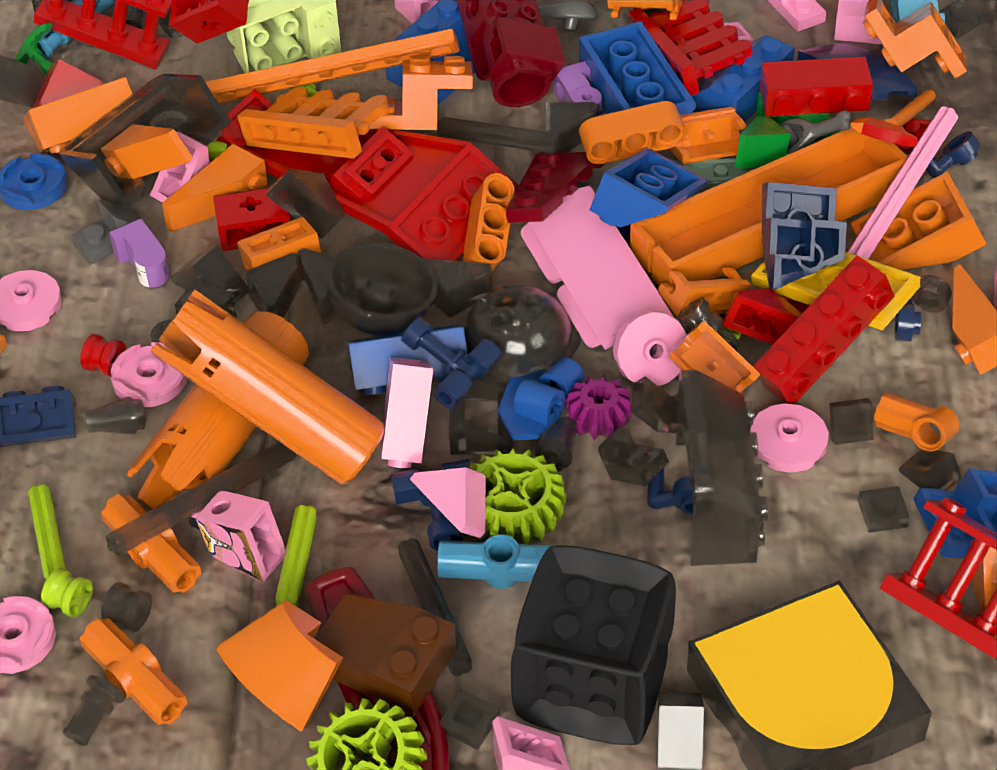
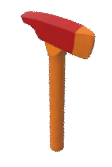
(891, 129)

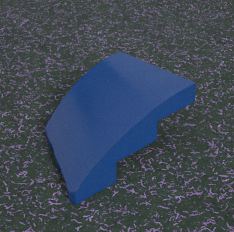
(975, 492)

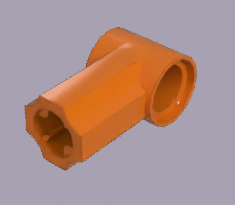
(914, 420)

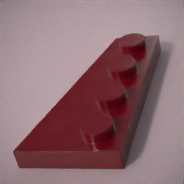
(546, 183)

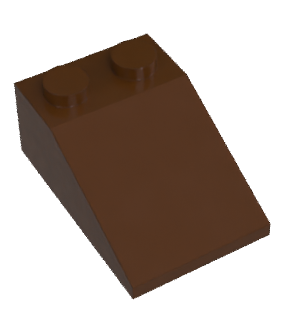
(388, 649)

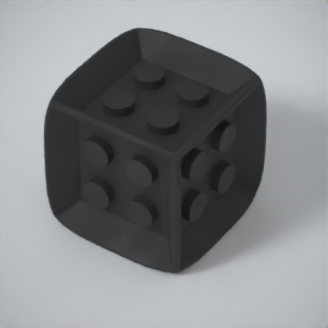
(593, 644)

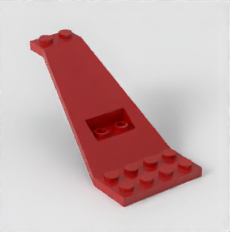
(414, 198)

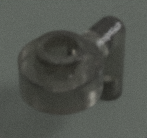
(932, 294)

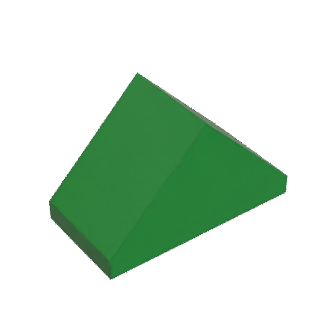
(761, 143)

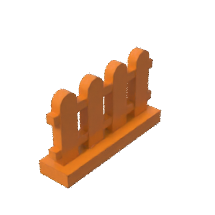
(313, 123)

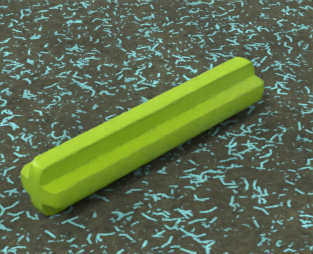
(46, 529)
(296, 555)

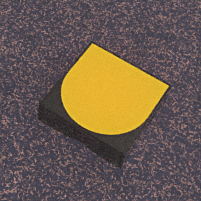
(808, 686)

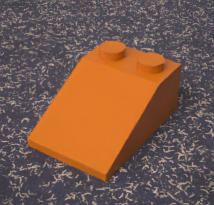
(928, 229)

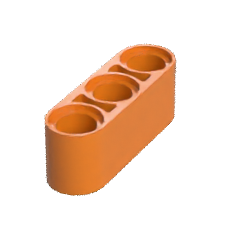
(631, 131)
(488, 221)

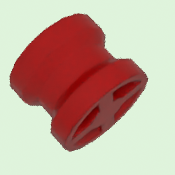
(100, 353)

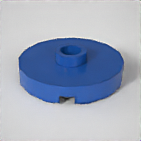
(32, 182)

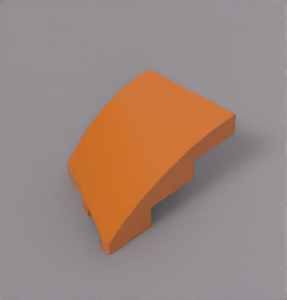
(283, 662)

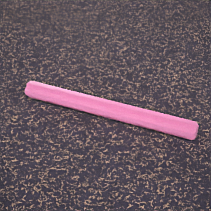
(904, 183)

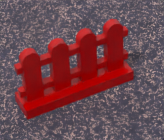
(695, 41)

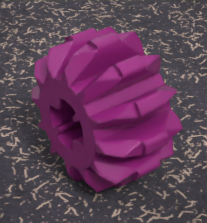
(599, 406)

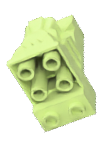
(285, 32)

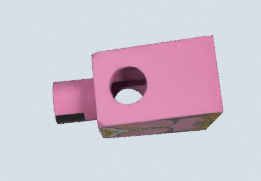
(241, 533)

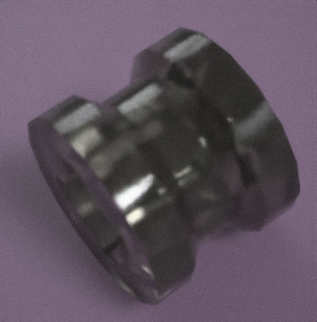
(698, 312)
(126, 606)

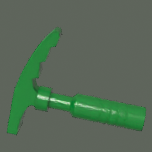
(30, 50)

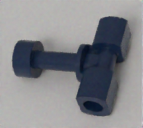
(460, 367)
(406, 491)

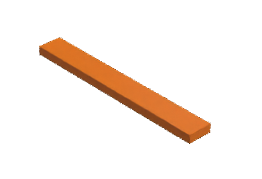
(334, 66)

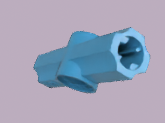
(496, 561)

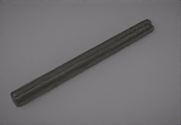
(195, 499)

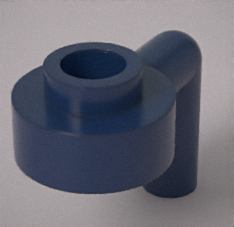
(959, 150)
(907, 322)
(679, 497)

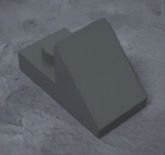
(94, 240)

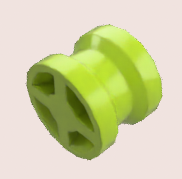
(67, 592)

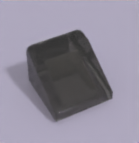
(932, 469)

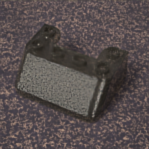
(163, 102)
(722, 471)

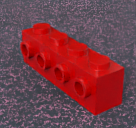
(824, 330)

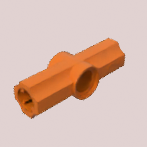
(160, 553)
(133, 671)

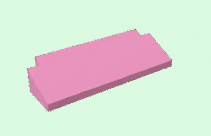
(597, 267)

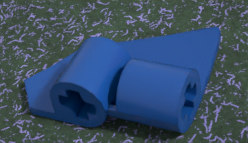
(537, 399)

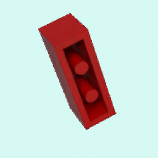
(815, 86)

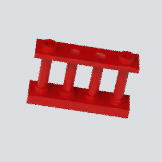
(107, 32)
(946, 607)

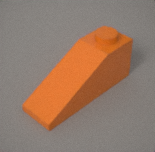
(144, 151)
(227, 174)
(973, 323)

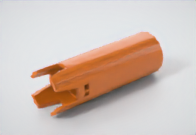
(269, 388)
(204, 431)

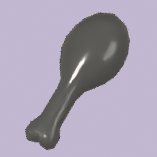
(570, 11)
(805, 133)

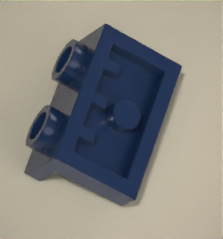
(37, 416)

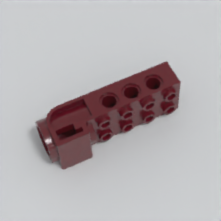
(511, 49)

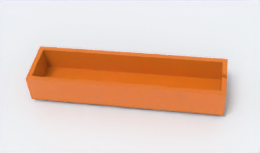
(726, 221)

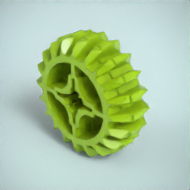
(515, 485)
(382, 727)

